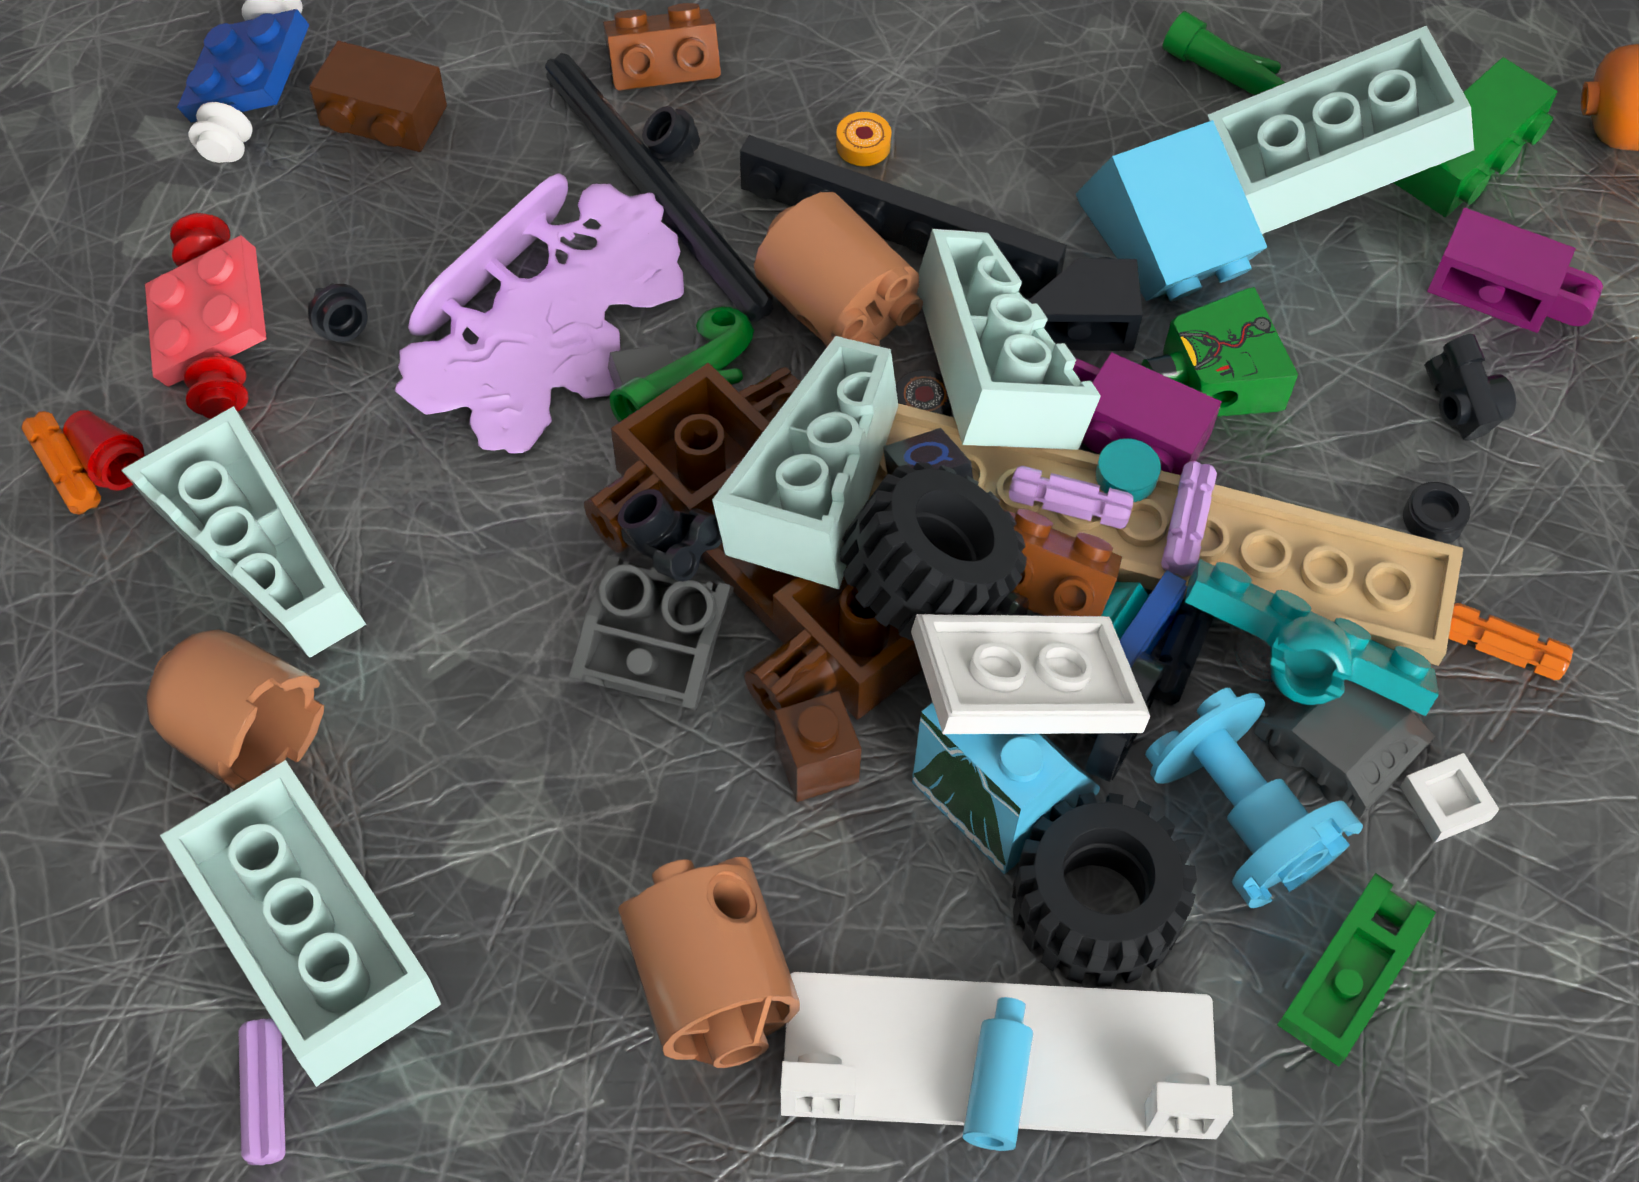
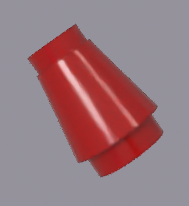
(102, 449)

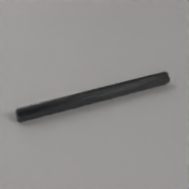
(651, 177)

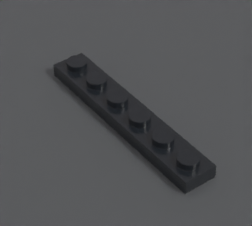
(890, 210)

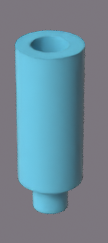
(999, 1078)

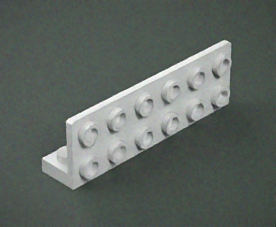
(1094, 1061)

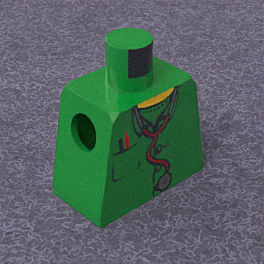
(1230, 355)

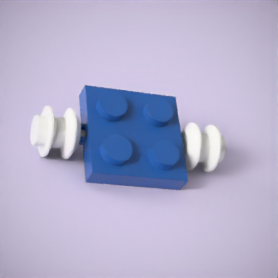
(241, 71)

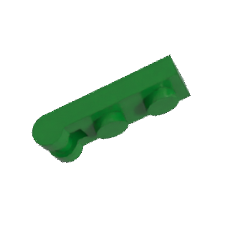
(1355, 971)

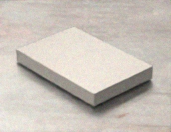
(1028, 674)

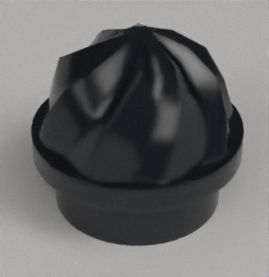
(671, 135)
(338, 312)

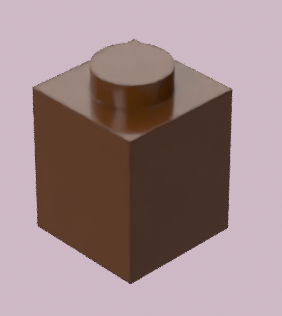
(817, 746)

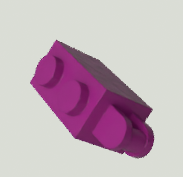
(1513, 274)
(1149, 409)

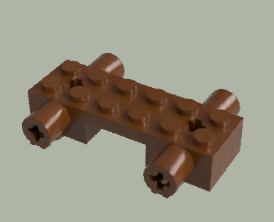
(687, 450)

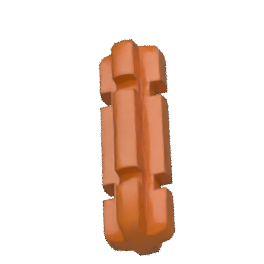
(61, 462)
(1510, 642)

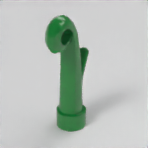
(1192, 41)
(727, 337)

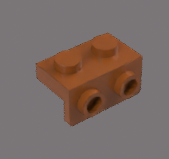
(662, 47)
(1064, 571)

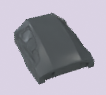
(650, 633)
(1349, 744)

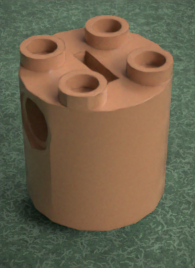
(836, 272)
(709, 962)

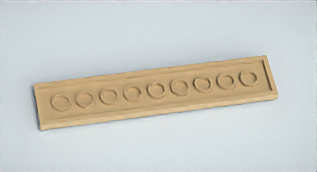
(1342, 567)

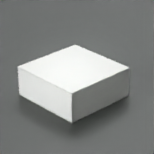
(1449, 797)

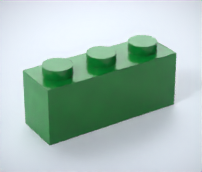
(1506, 113)

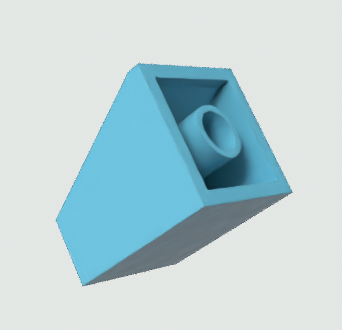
(1175, 212)

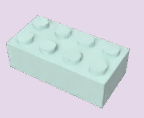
(1346, 129)
(301, 922)

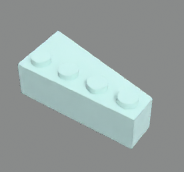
(993, 350)
(812, 466)
(241, 518)

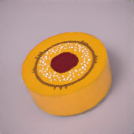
(863, 138)

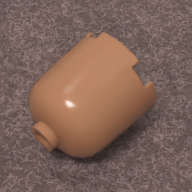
(232, 706)

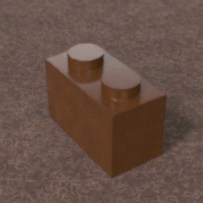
(378, 96)

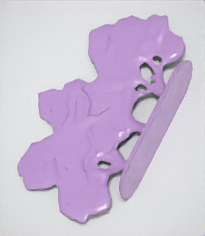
(540, 327)

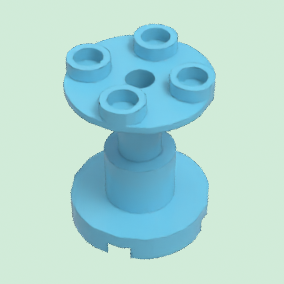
(1267, 816)

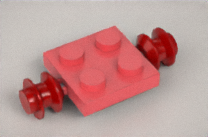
(206, 314)

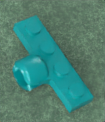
(1307, 650)

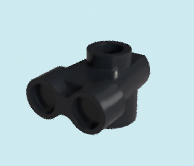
(1468, 395)
(667, 535)

